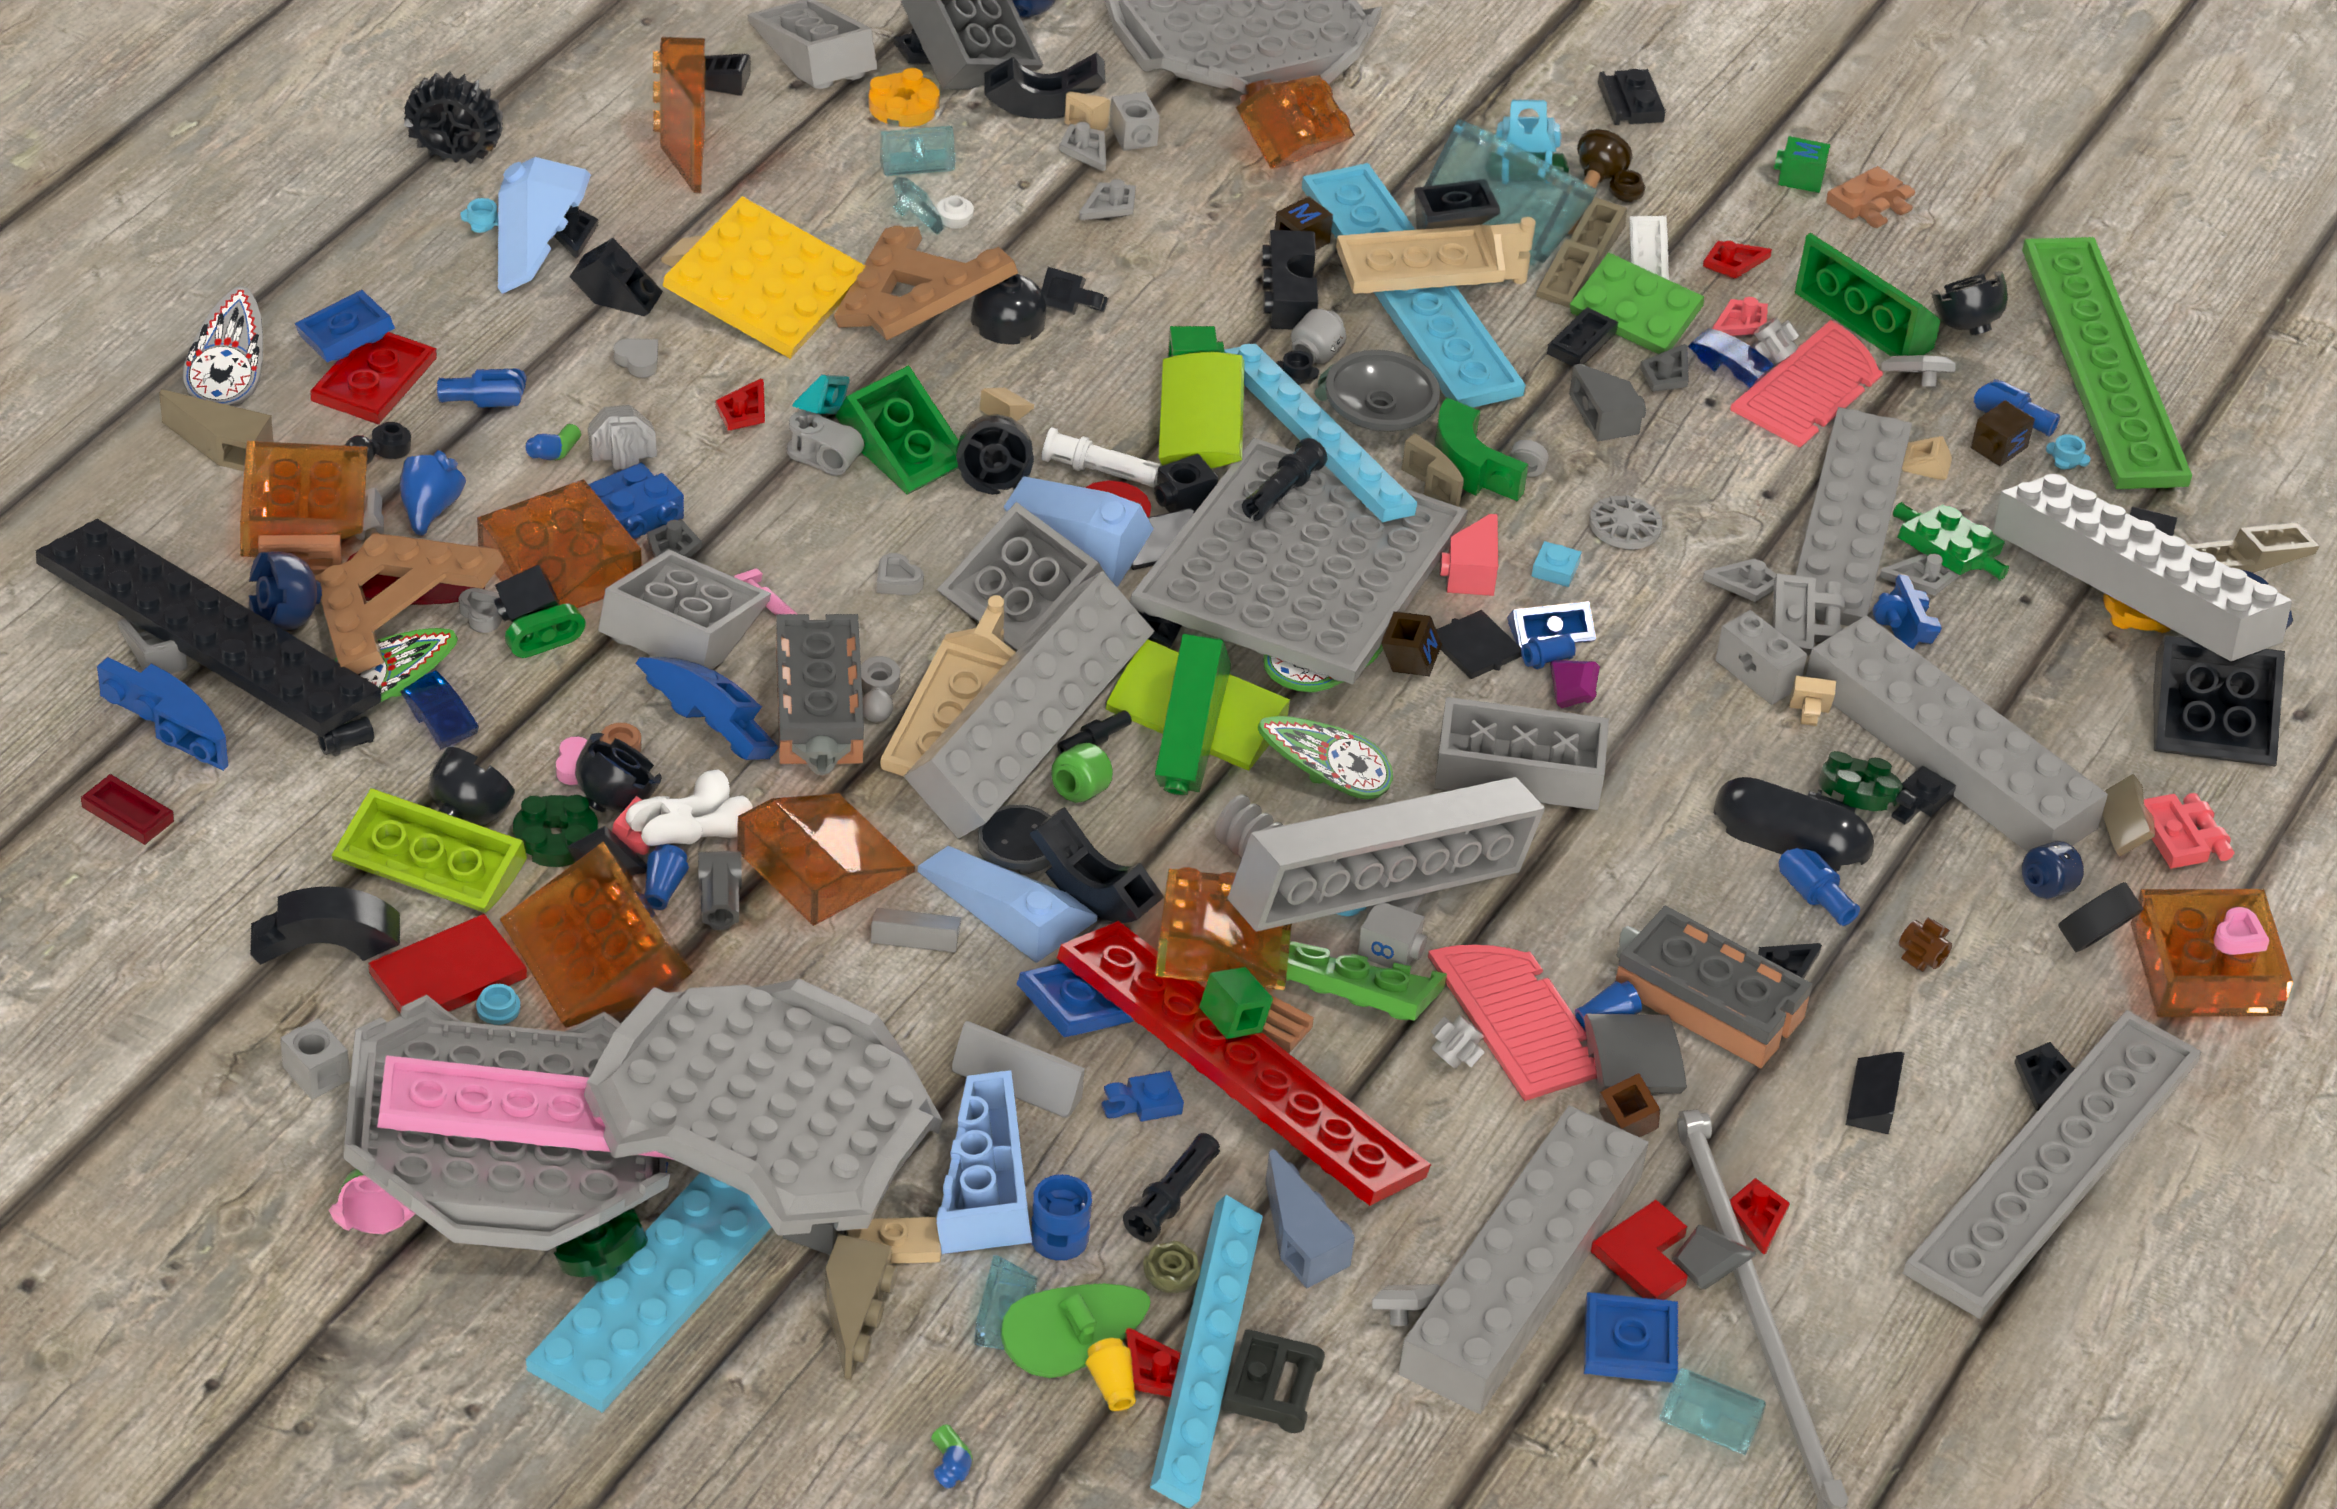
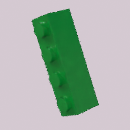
(1864, 301)

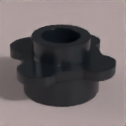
(1299, 366)

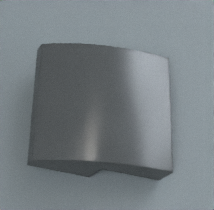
(1635, 1045)

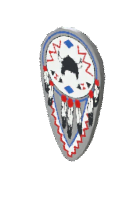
(227, 351)

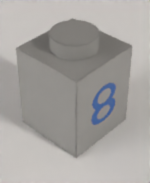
(1392, 936)

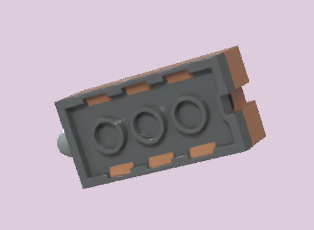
(819, 691)
(1712, 985)

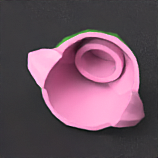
(368, 1206)

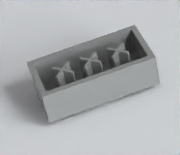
(1549, 751)

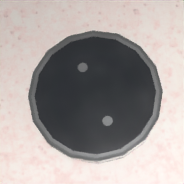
(1007, 839)

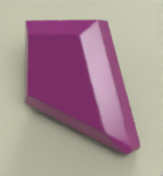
(1574, 681)

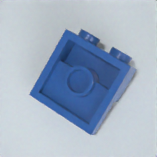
(640, 499)

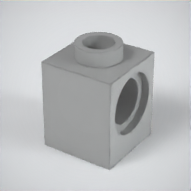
(1134, 121)
(315, 1058)

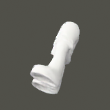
(687, 819)

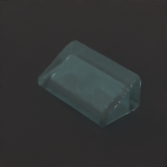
(917, 151)
(1003, 1287)
(1713, 1411)

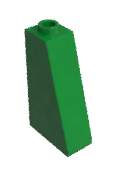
(1192, 713)

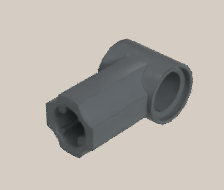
(720, 885)

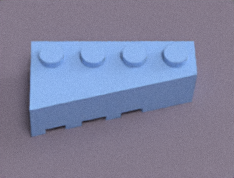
(985, 1180)

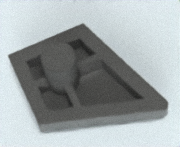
(1667, 369)
(675, 537)
(1710, 1256)

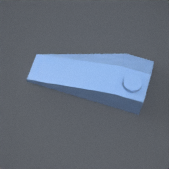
(1015, 906)

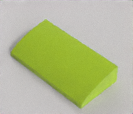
(1202, 408)
(1146, 693)
(430, 851)

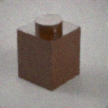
(1630, 1106)

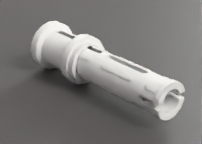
(1084, 454)

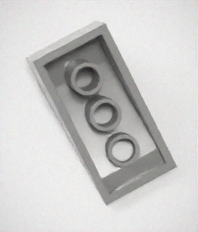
(817, 41)

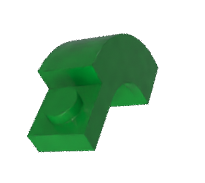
(1475, 461)

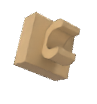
(1812, 697)

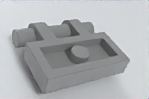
(1795, 609)

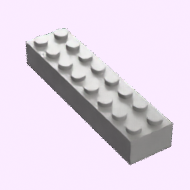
(2143, 567)
(1029, 705)
(1957, 735)
(1384, 853)
(1522, 1259)

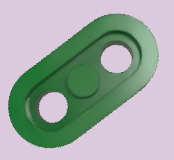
(545, 630)

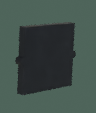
(1477, 644)

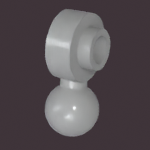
(879, 680)

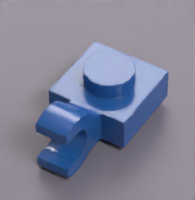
(1147, 1095)

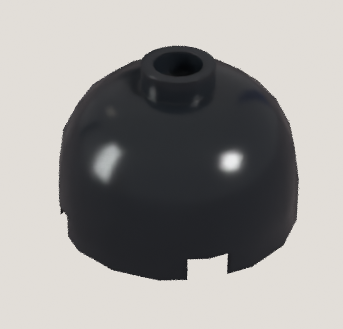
(1972, 302)
(1010, 311)
(994, 453)
(613, 774)
(467, 789)

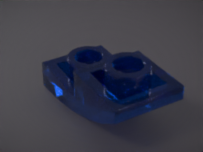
(1718, 348)
(441, 709)

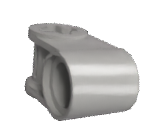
(824, 445)

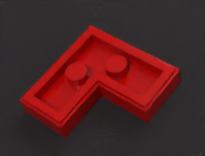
(1636, 1249)

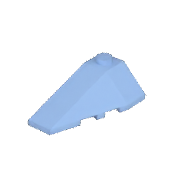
(531, 212)
(1093, 520)

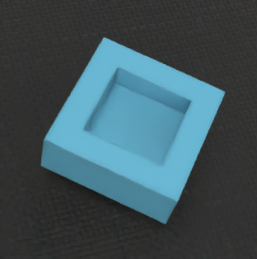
(1556, 564)

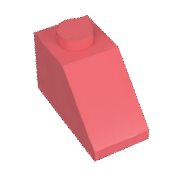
(1473, 558)

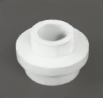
(955, 211)

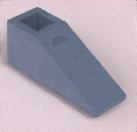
(1306, 1230)

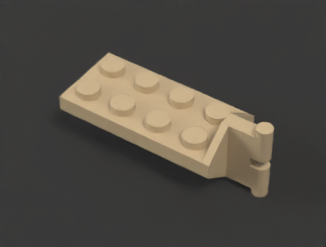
(1437, 256)
(951, 682)

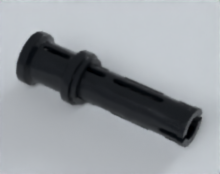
(1292, 472)
(1162, 1198)

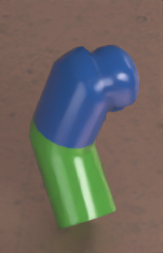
(553, 446)
(956, 1457)

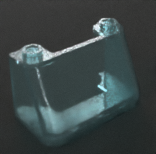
(1519, 182)

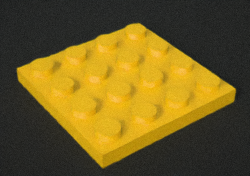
(764, 277)

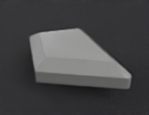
(1085, 145)
(1109, 201)
(1927, 365)
(1924, 572)
(1746, 578)
(1404, 1298)

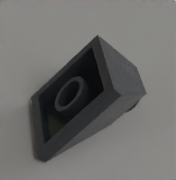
(1455, 204)

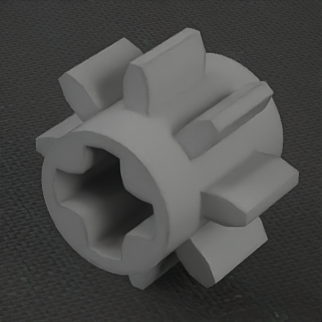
(1776, 340)
(1457, 1041)

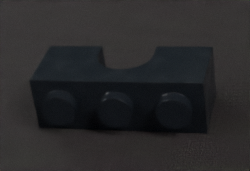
(1289, 277)

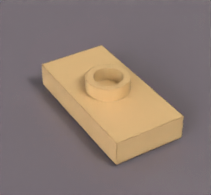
(911, 1238)

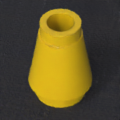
(1112, 1371)

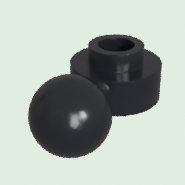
(388, 441)

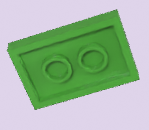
(1645, 305)

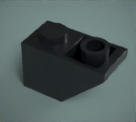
(616, 280)

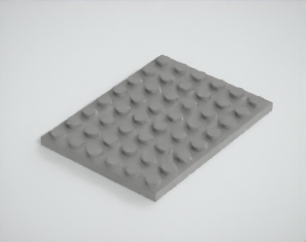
(1303, 580)

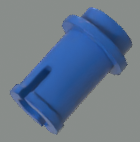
(1539, 652)

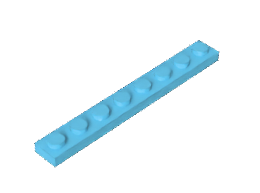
(1308, 420)
(1206, 1353)

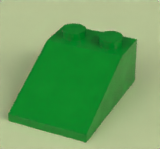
(901, 430)

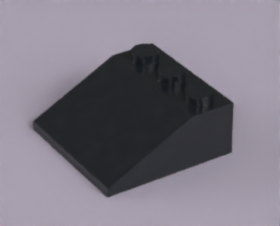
(2217, 704)

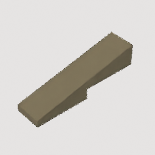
(1583, 252)
(2262, 547)

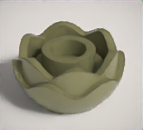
(1171, 1267)

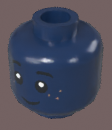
(2052, 869)

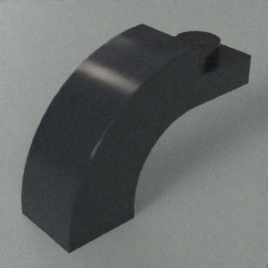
(1041, 94)
(1089, 877)
(326, 916)

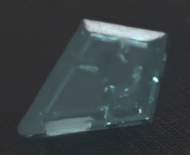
(917, 201)

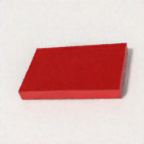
(374, 377)
(449, 966)

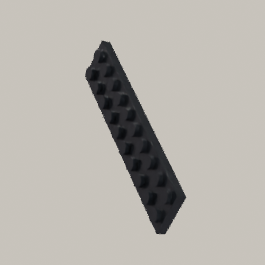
(209, 627)

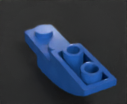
(707, 694)
(176, 710)

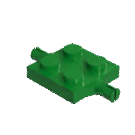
(1953, 537)

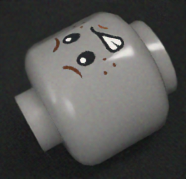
(1319, 334)

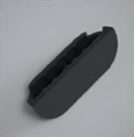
(1791, 820)

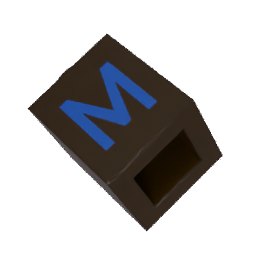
(1306, 216)
(2002, 433)
(1411, 643)

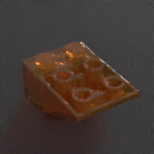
(1294, 120)

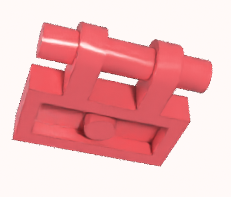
(2178, 834)

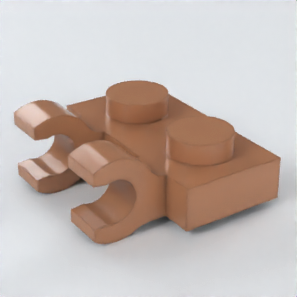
(1870, 195)

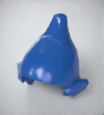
(429, 487)

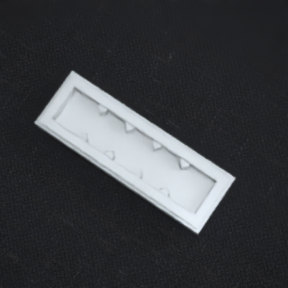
(1649, 243)

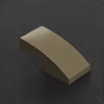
(1434, 468)
(2126, 815)

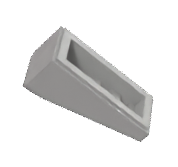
(151, 649)

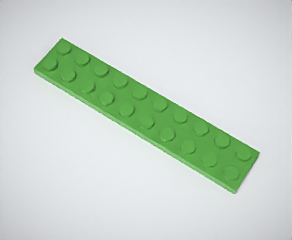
(2106, 364)

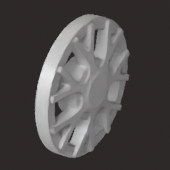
(1625, 522)

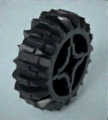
(453, 117)

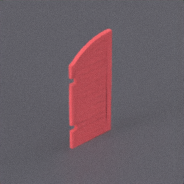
(1810, 385)
(1520, 1017)

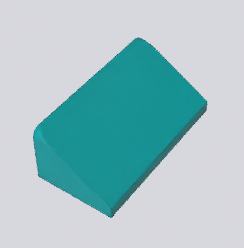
(824, 394)

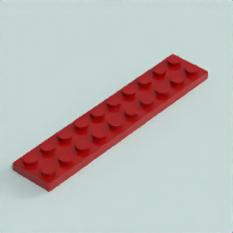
(1247, 1067)

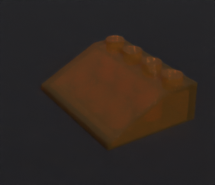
(594, 940)

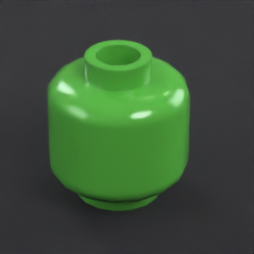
(1081, 772)

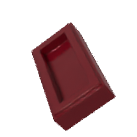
(127, 809)

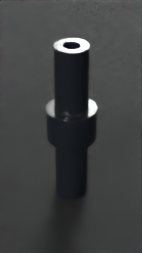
(1097, 731)

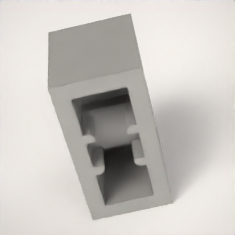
(1760, 656)

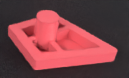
(1742, 317)

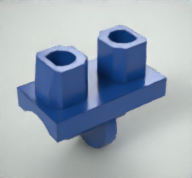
(1906, 613)

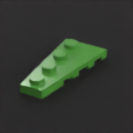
(1364, 985)

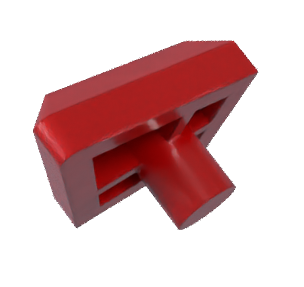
(1734, 258)
(743, 406)
(1759, 1212)
(1152, 1364)

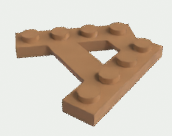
(937, 283)
(419, 565)

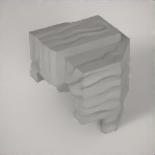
(621, 436)

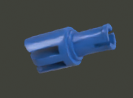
(485, 388)
(1998, 391)
(1818, 883)

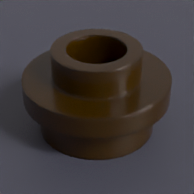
(1627, 186)

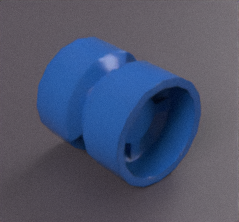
(1061, 1217)

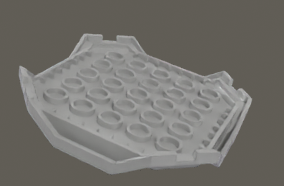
(1244, 39)
(767, 1094)
(478, 1186)

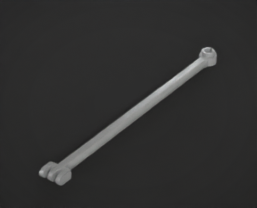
(1693, 1132)

